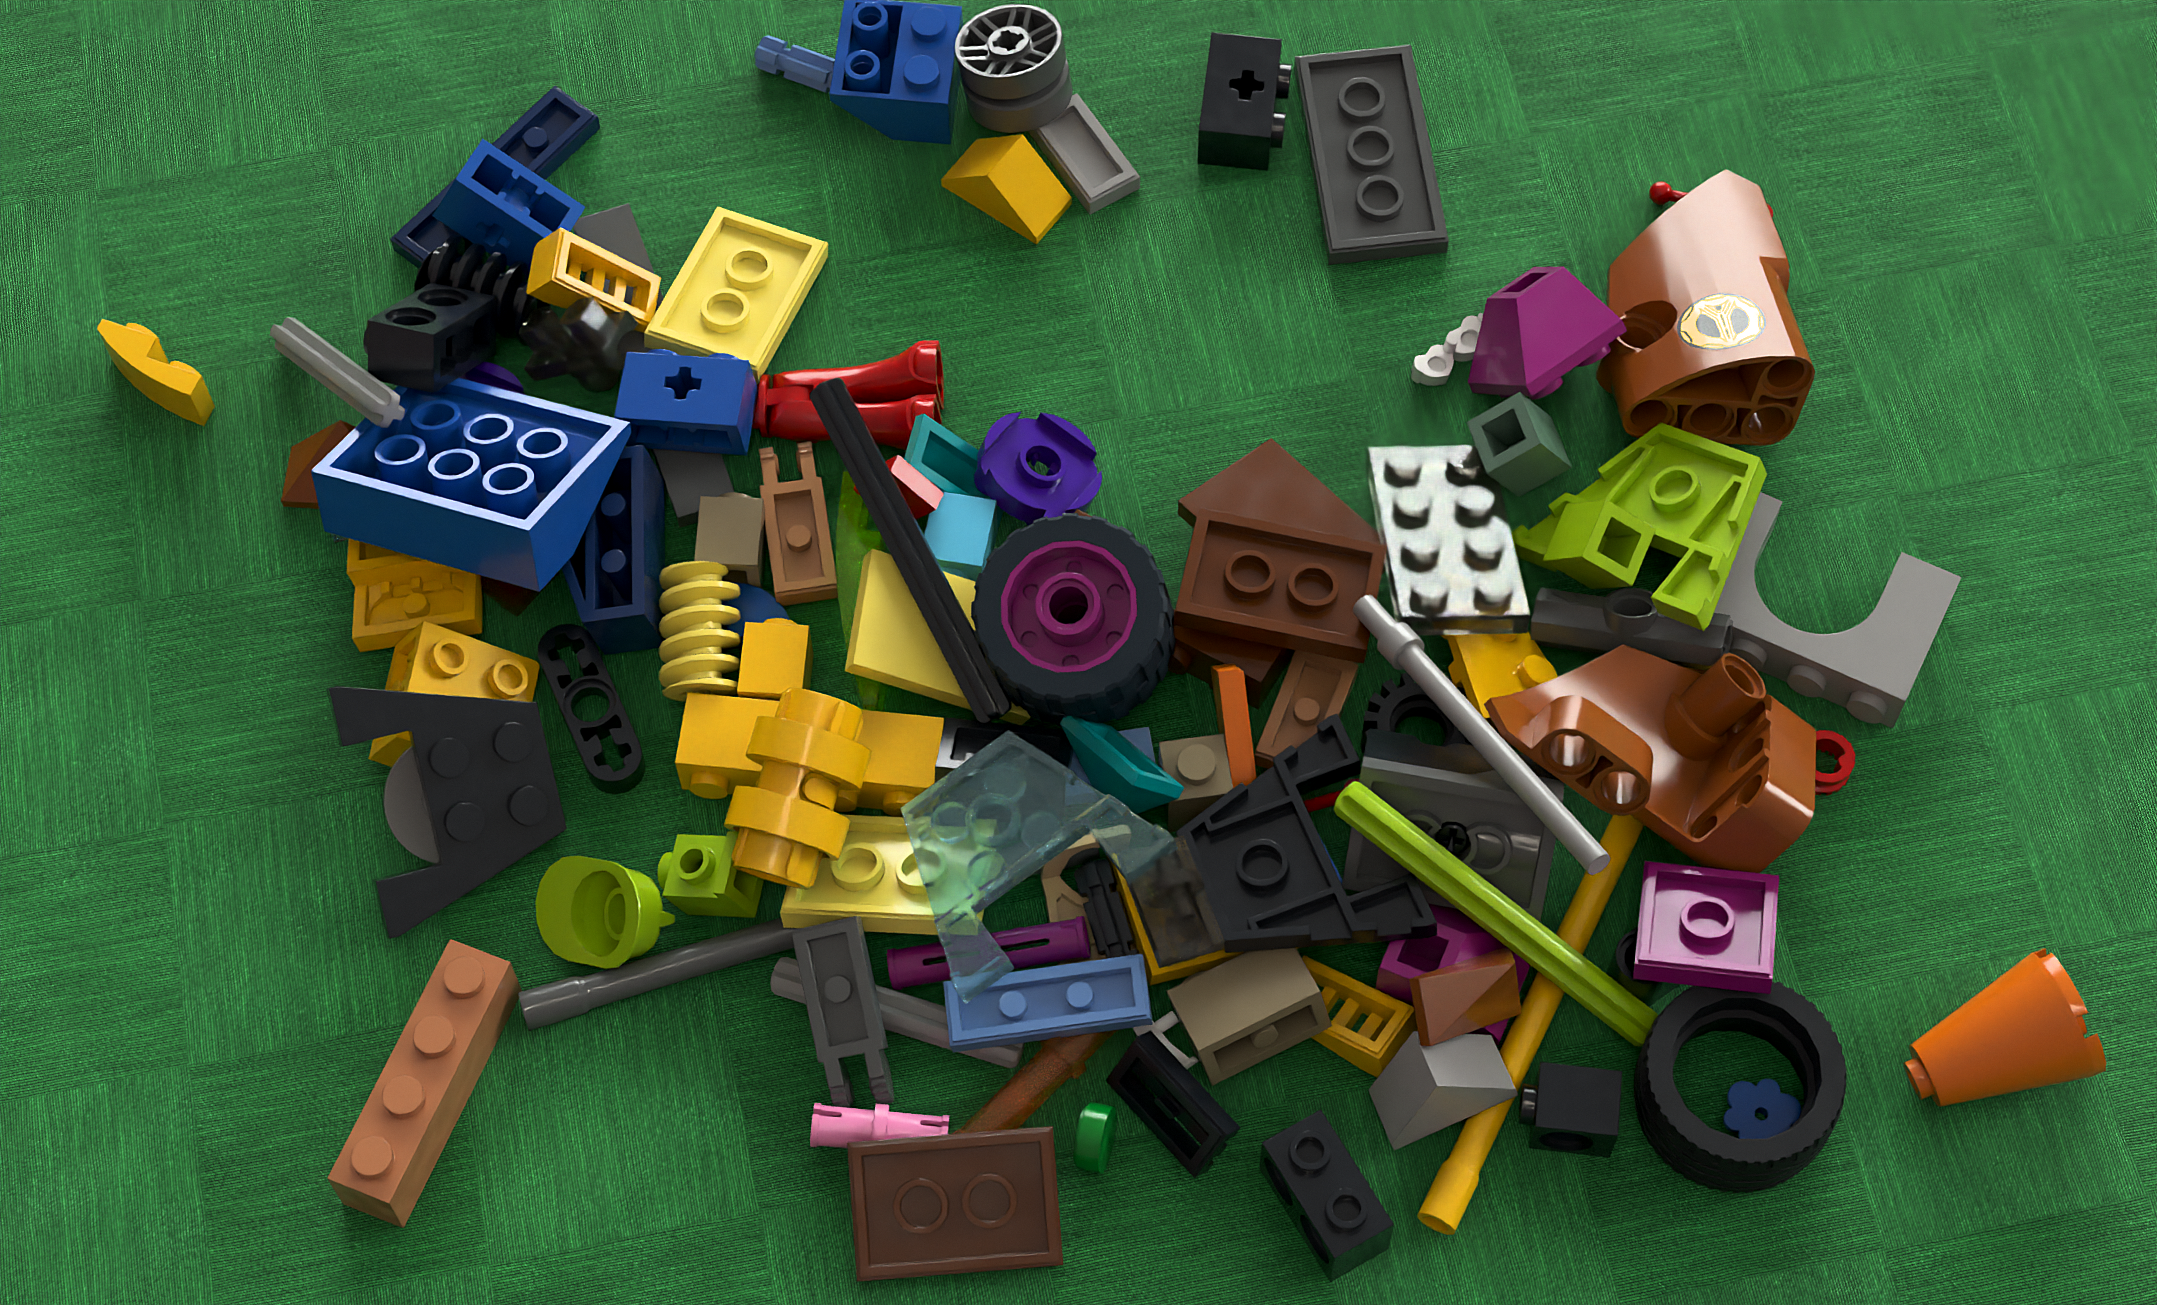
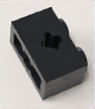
(1240, 101)

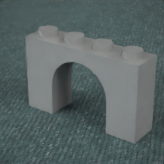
(1859, 668)

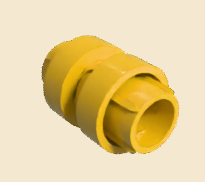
(790, 814)

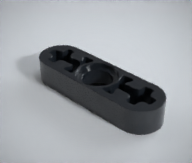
(583, 733)

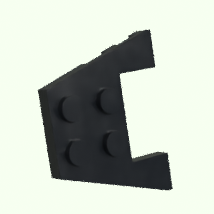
(482, 786)
(1270, 868)

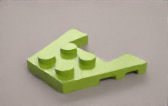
(1693, 496)

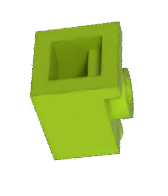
(702, 879)

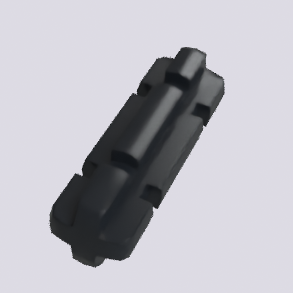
(1105, 909)

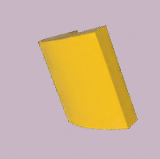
(402, 591)

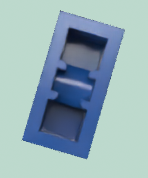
(505, 205)
(687, 401)

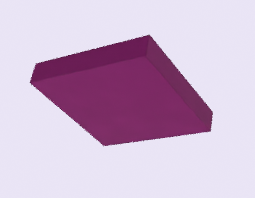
(1707, 927)

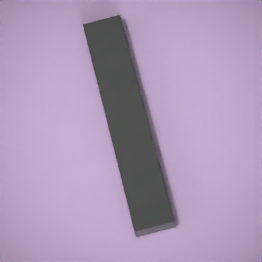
(684, 473)

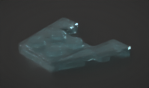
(998, 825)

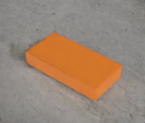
(1234, 721)

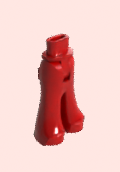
(884, 391)

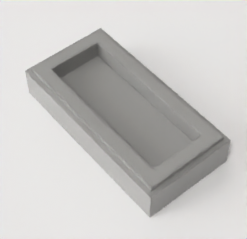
(1086, 157)

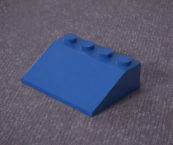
(473, 480)

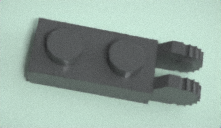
(843, 1006)

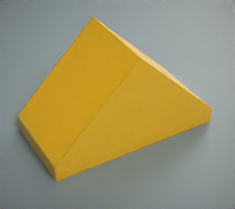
(1010, 185)

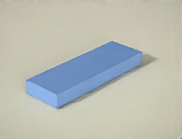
(1051, 1004)

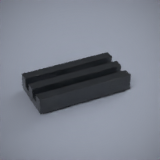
(1178, 1097)

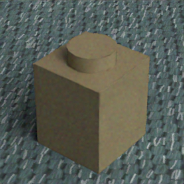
(733, 535)
(1201, 769)

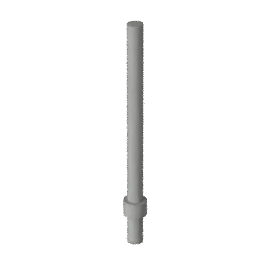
(1406, 651)

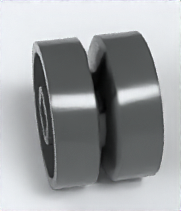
(1014, 68)

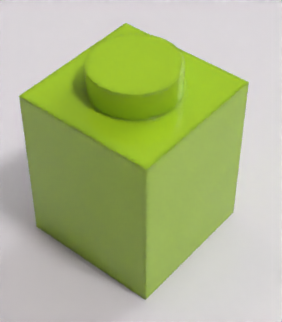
(1599, 544)

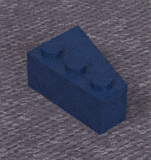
(621, 558)

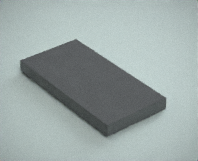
(1370, 155)

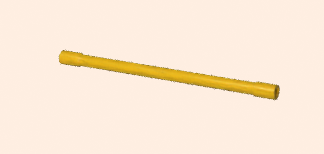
(1460, 1172)

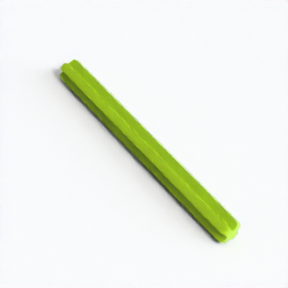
(1495, 912)

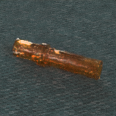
(1036, 1082)

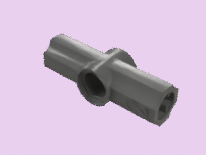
(1626, 618)

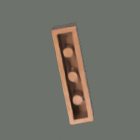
(425, 1084)

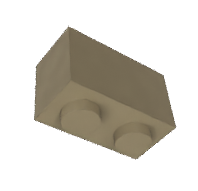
(1248, 1010)

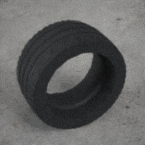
(1710, 1155)

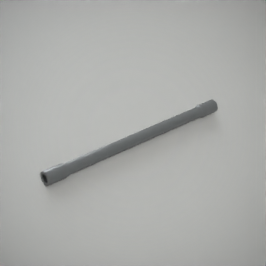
(578, 994)

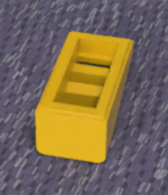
(557, 272)
(1381, 1034)

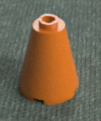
(2008, 1038)

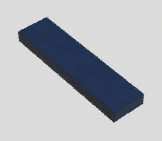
(537, 140)

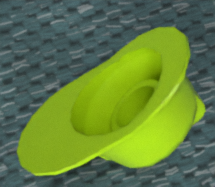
(598, 911)

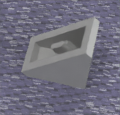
(1439, 1085)

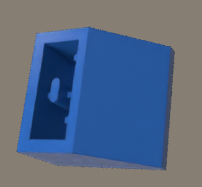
(899, 67)

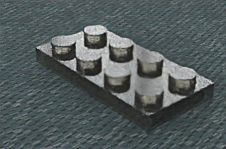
(1446, 541)

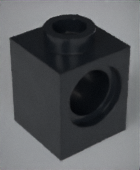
(1572, 1109)

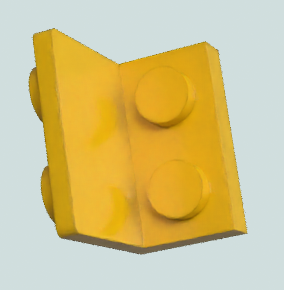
(452, 664)

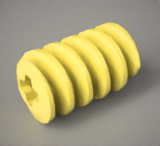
(695, 630)

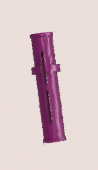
(1067, 941)

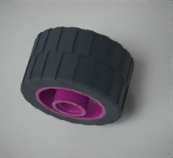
(1065, 573)

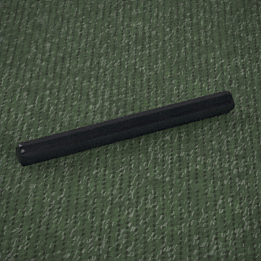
(909, 549)

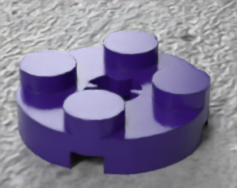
(1019, 490)

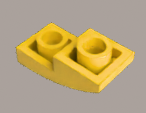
(144, 363)

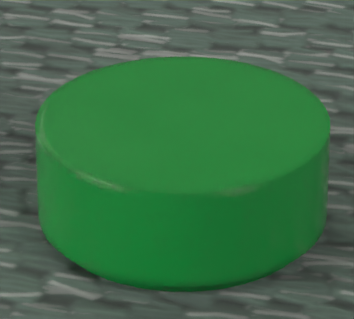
(1095, 1137)

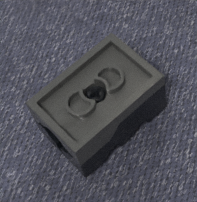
(1464, 809)

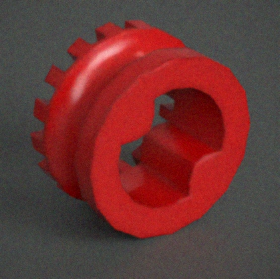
(1845, 758)

